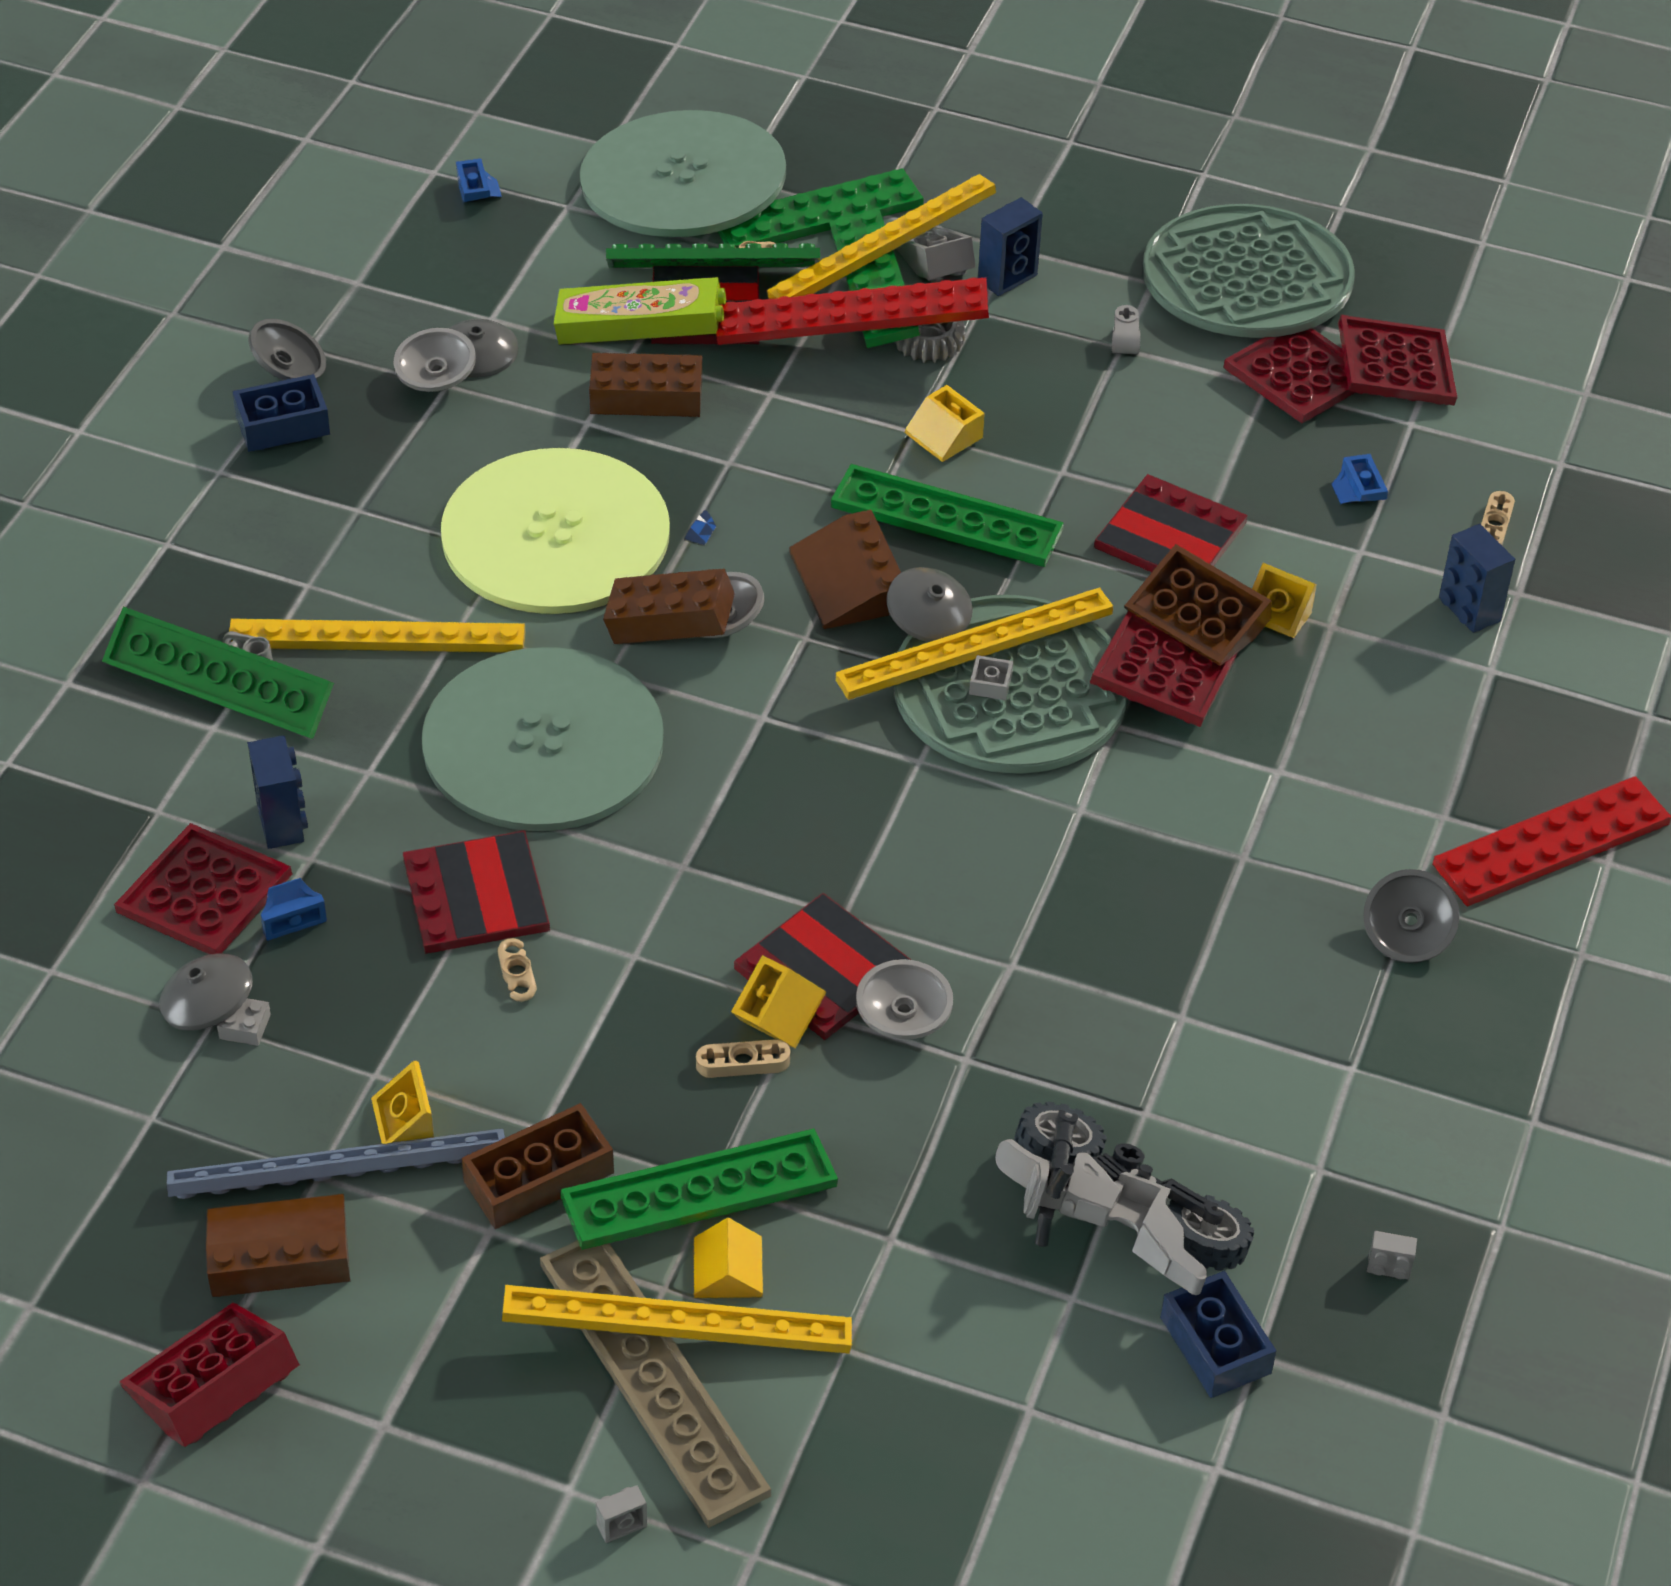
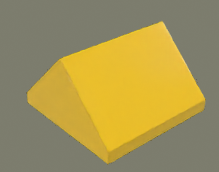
(1290, 597)
(403, 1107)
(728, 1262)

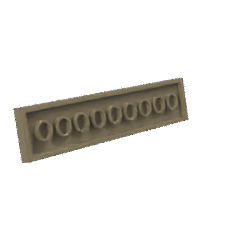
(664, 1393)

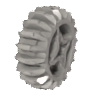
(935, 341)

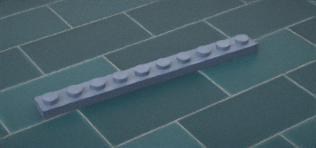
(325, 1164)

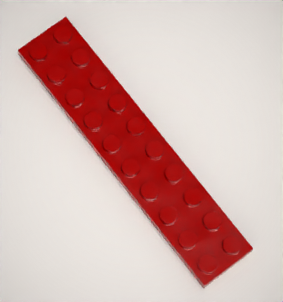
(854, 311)

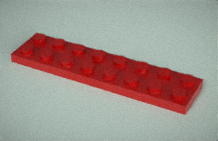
(1551, 841)

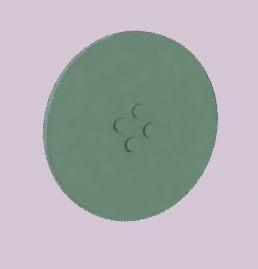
(683, 173)
(1248, 270)
(1050, 706)
(542, 739)

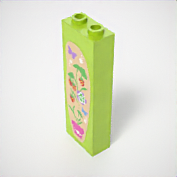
(639, 310)

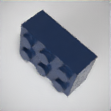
(1010, 246)
(281, 412)
(1476, 578)
(278, 791)
(1218, 1335)

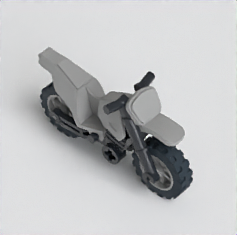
(1063, 1169)

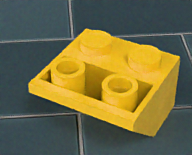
(946, 423)
(778, 1002)

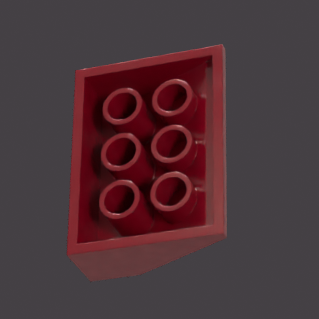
(211, 1373)

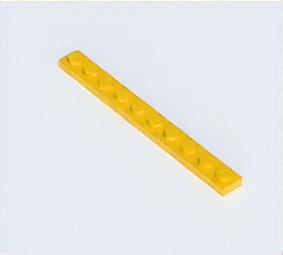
(885, 239)
(384, 635)
(972, 642)
(677, 1319)

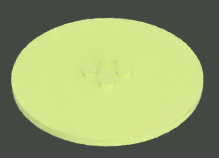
(553, 529)

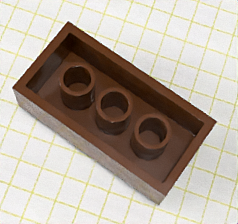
(646, 384)
(669, 606)
(535, 1164)

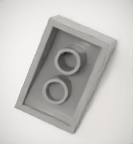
(939, 253)

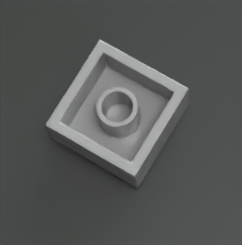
(991, 677)
(246, 1023)
(1391, 1255)
(621, 1513)

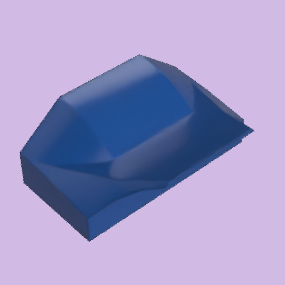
(475, 181)
(1359, 480)
(291, 909)

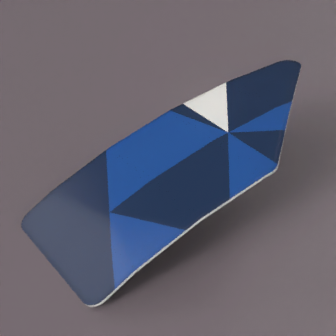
(701, 529)

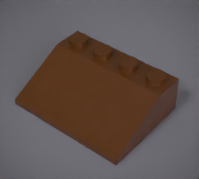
(847, 569)
(1200, 606)
(277, 1245)

